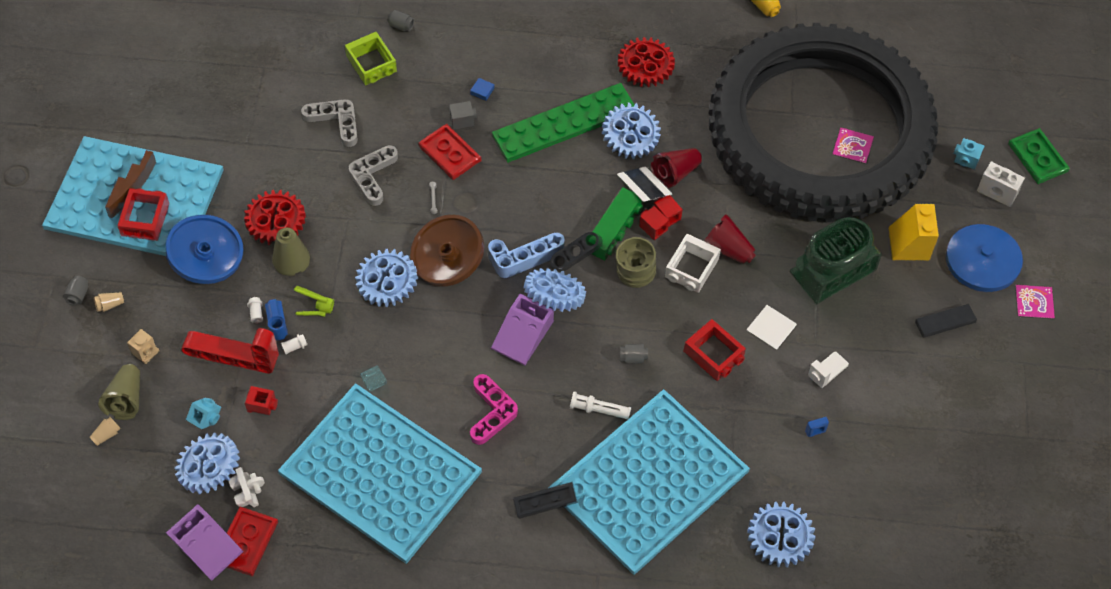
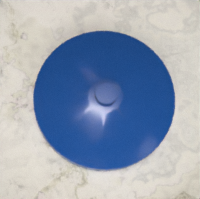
(204, 249)
(984, 258)

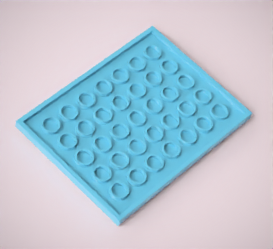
(92, 176)
(380, 472)
(650, 481)

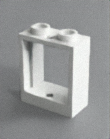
(699, 248)

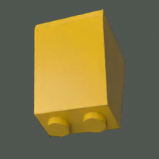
(914, 233)

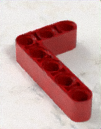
(258, 356)

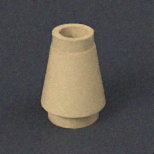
(108, 301)
(106, 430)

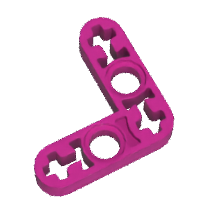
(498, 406)

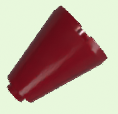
(675, 165)
(731, 241)

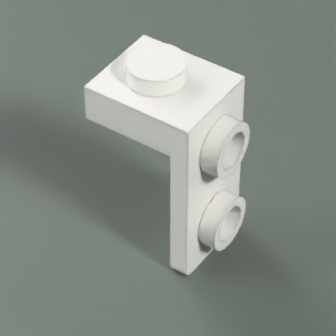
(826, 371)

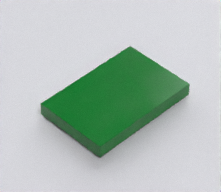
(1038, 156)

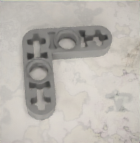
(342, 115)
(365, 173)

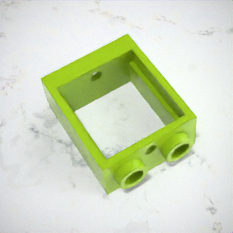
(365, 45)

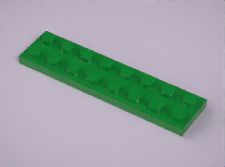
(559, 123)

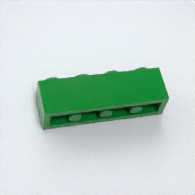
(615, 221)

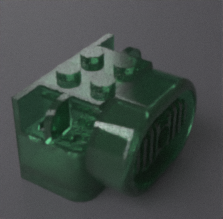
(836, 258)

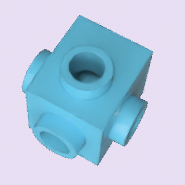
(968, 153)
(203, 413)

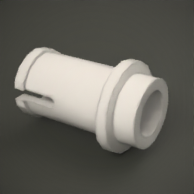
(255, 310)
(294, 344)

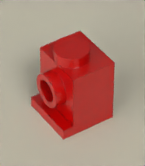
(256, 399)

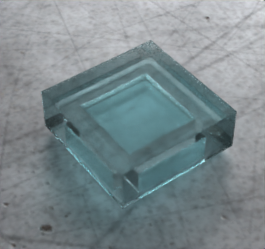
(373, 378)

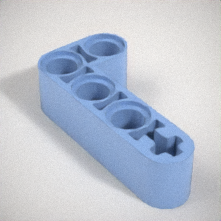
(547, 245)

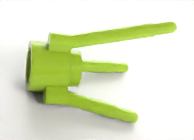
(323, 303)

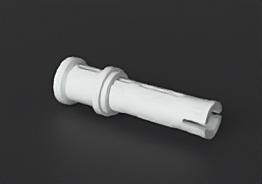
(590, 404)

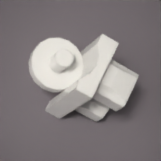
(248, 485)

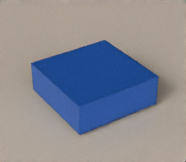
(482, 89)
(817, 426)

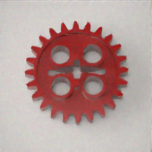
(646, 62)
(258, 214)

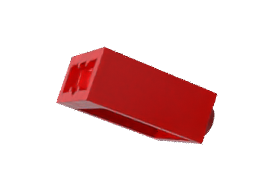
(139, 229)
(711, 328)

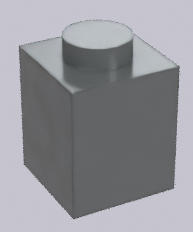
(462, 115)

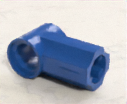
(276, 319)

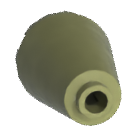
(289, 253)
(122, 394)

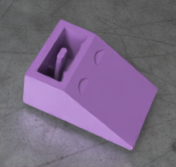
(523, 329)
(204, 542)

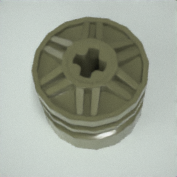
(636, 262)

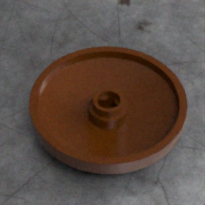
(447, 250)

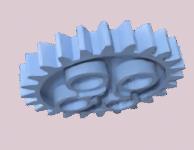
(631, 130)
(386, 277)
(554, 289)
(207, 463)
(761, 531)

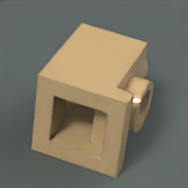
(143, 346)

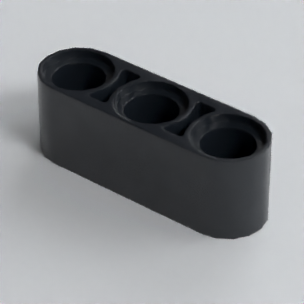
(585, 251)

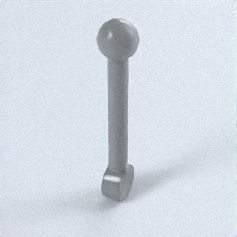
(432, 185)

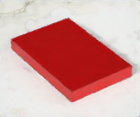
(449, 151)
(252, 534)

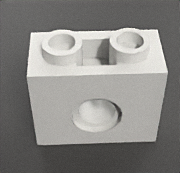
(1000, 184)

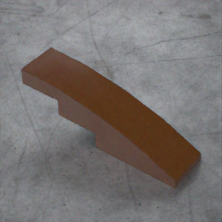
(135, 179)

